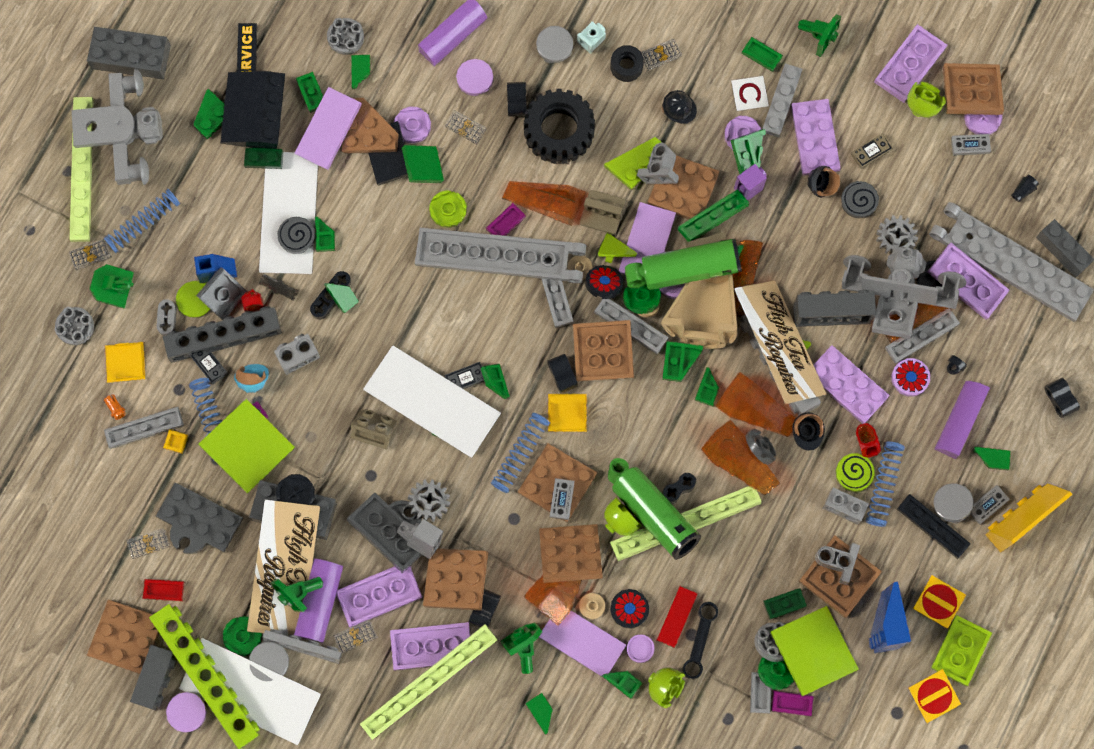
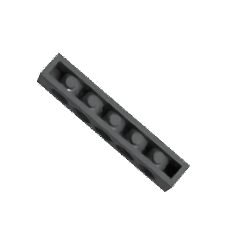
(270, 327)

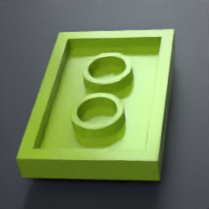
(961, 650)

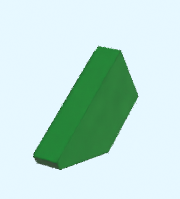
(359, 69)
(324, 236)
(495, 380)
(708, 389)
(994, 458)
(624, 682)
(541, 711)

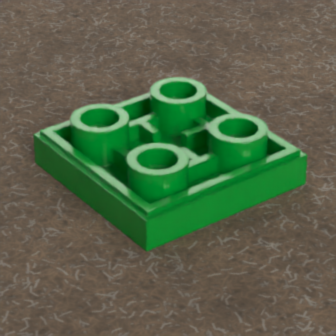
(422, 164)

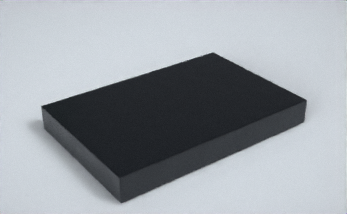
(389, 165)

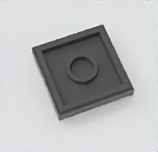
(221, 293)

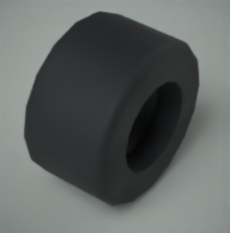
(627, 52)

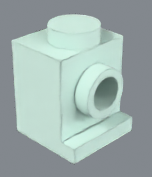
(591, 42)

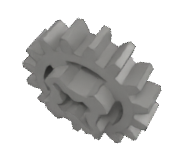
(889, 234)
(421, 499)

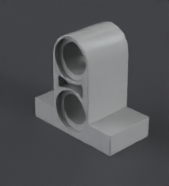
(660, 166)
(833, 562)

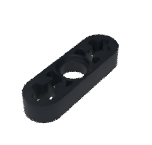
(318, 303)

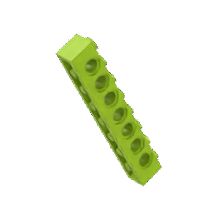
(161, 620)

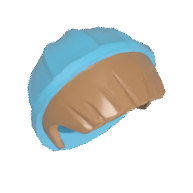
(251, 377)

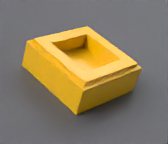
(175, 441)

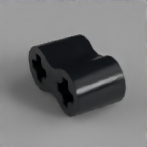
(516, 98)
(562, 373)
(1061, 397)
(679, 488)
(489, 606)

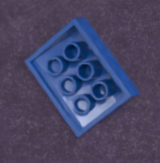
(890, 623)

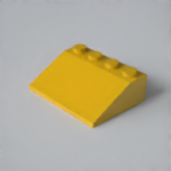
(1026, 516)

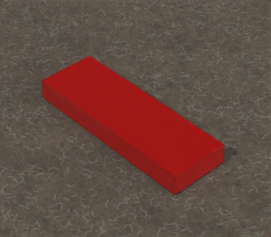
(677, 617)

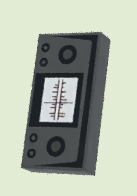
(209, 365)
(466, 376)

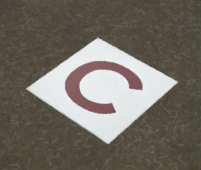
(749, 93)

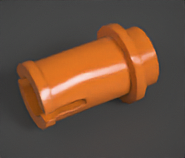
(116, 410)

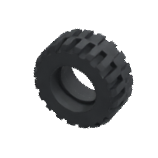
(561, 103)

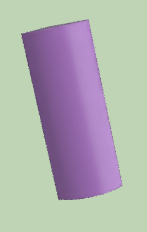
(452, 31)
(962, 418)
(319, 603)

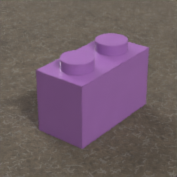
(751, 181)

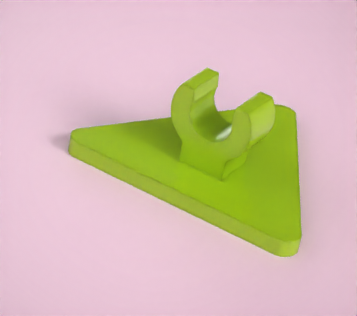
(613, 248)

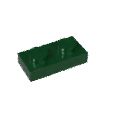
(263, 158)
(784, 603)

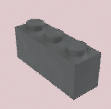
(1065, 248)
(153, 678)

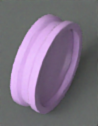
(640, 648)

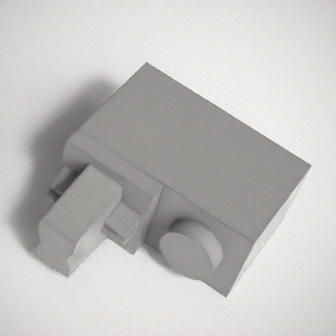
(421, 537)

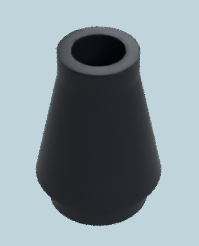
(1025, 187)

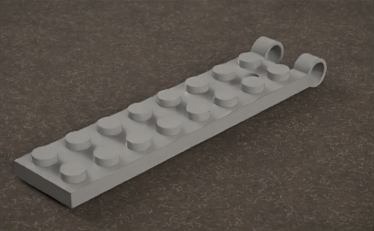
(497, 254)
(1014, 264)

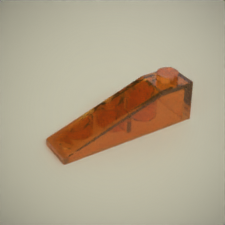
(551, 200)
(751, 404)
(730, 451)
(553, 598)

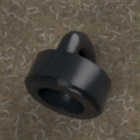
(957, 363)

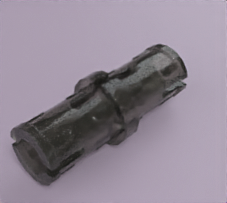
(278, 287)

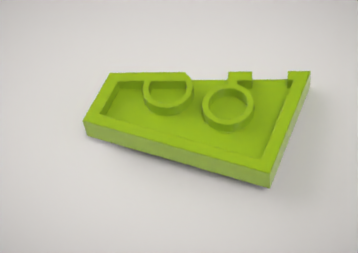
(626, 165)

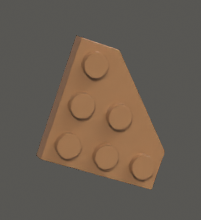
(369, 132)

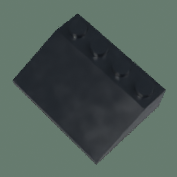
(253, 109)

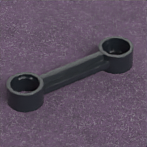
(700, 640)

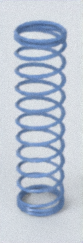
(170, 196)
(202, 386)
(538, 418)
(890, 445)

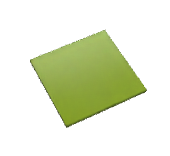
(246, 446)
(814, 650)

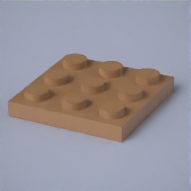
(973, 89)
(690, 193)
(603, 350)
(556, 464)
(570, 553)
(456, 579)
(826, 585)
(123, 637)

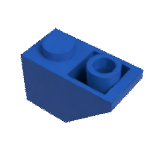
(209, 264)

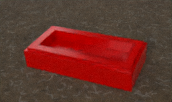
(163, 590)

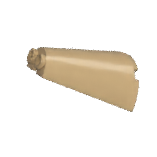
(704, 313)

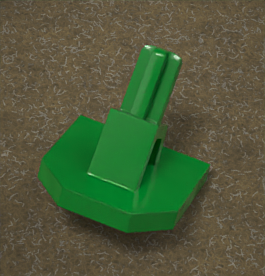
(822, 31)
(111, 285)
(294, 593)
(522, 643)

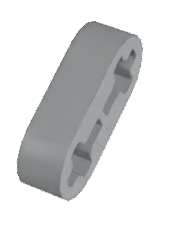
(161, 317)

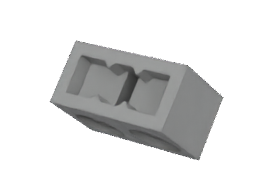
(299, 358)
(845, 506)

